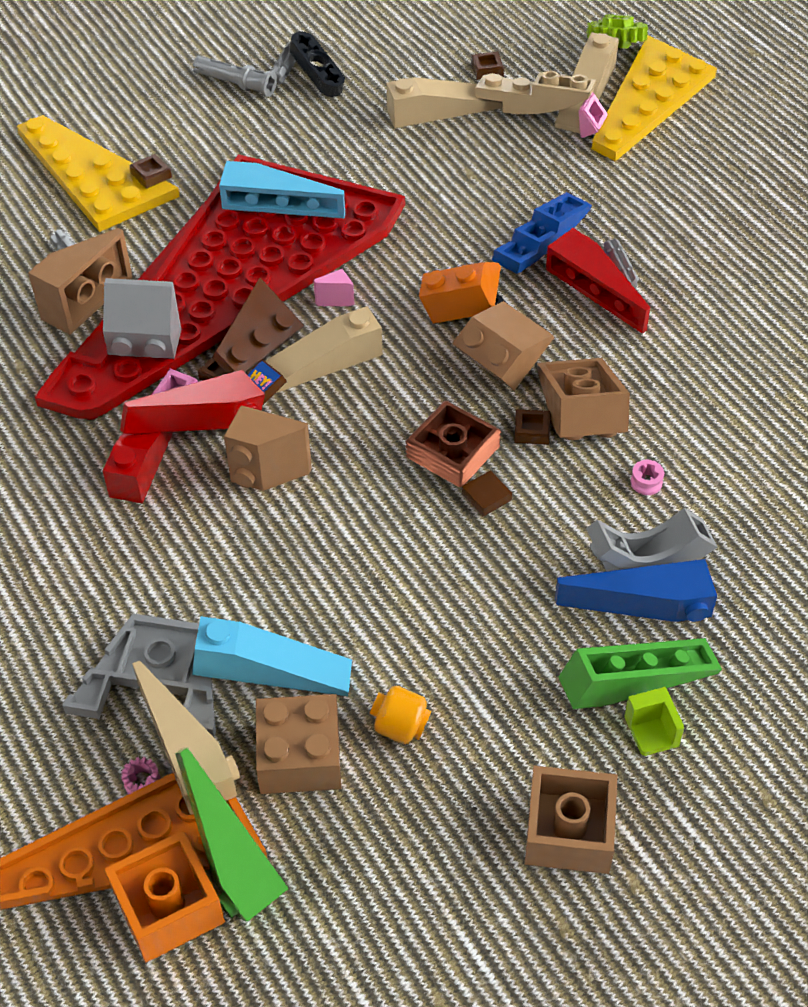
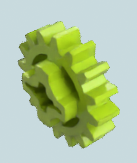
(619, 27)

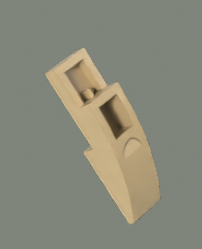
(544, 95)

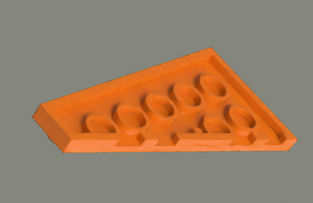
(75, 856)

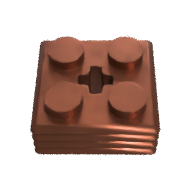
(453, 443)

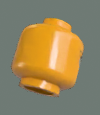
(400, 714)

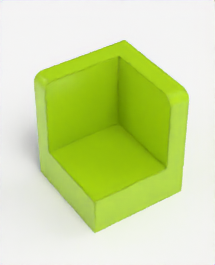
(654, 721)

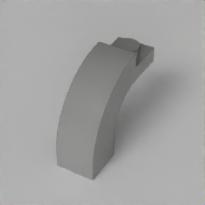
(676, 540)

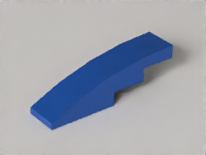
(534, 237)

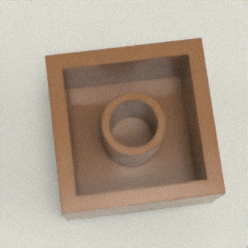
(298, 744)
(571, 819)

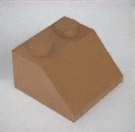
(503, 343)
(266, 449)

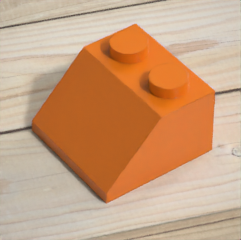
(459, 291)
(165, 896)

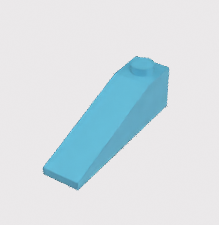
(269, 190)
(261, 657)

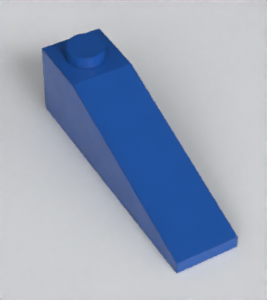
(656, 592)

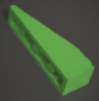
(614, 672)
(235, 860)

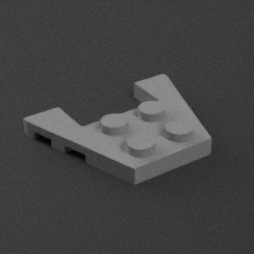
(168, 653)

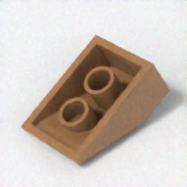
(72, 280)
(584, 398)

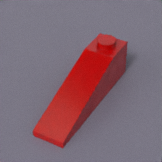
(591, 272)
(193, 407)
(134, 464)

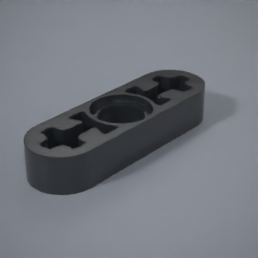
(326, 78)

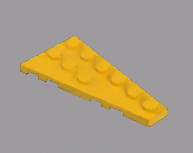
(652, 90)
(92, 174)

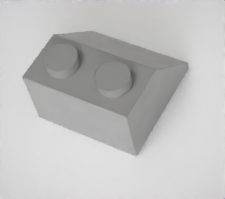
(140, 318)

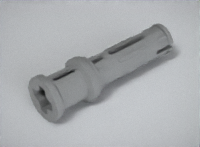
(246, 76)

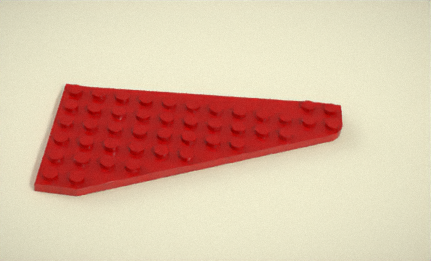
(213, 273)

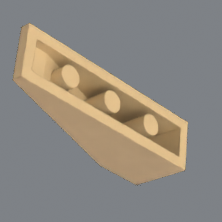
(595, 63)
(428, 100)
(330, 348)
(179, 730)

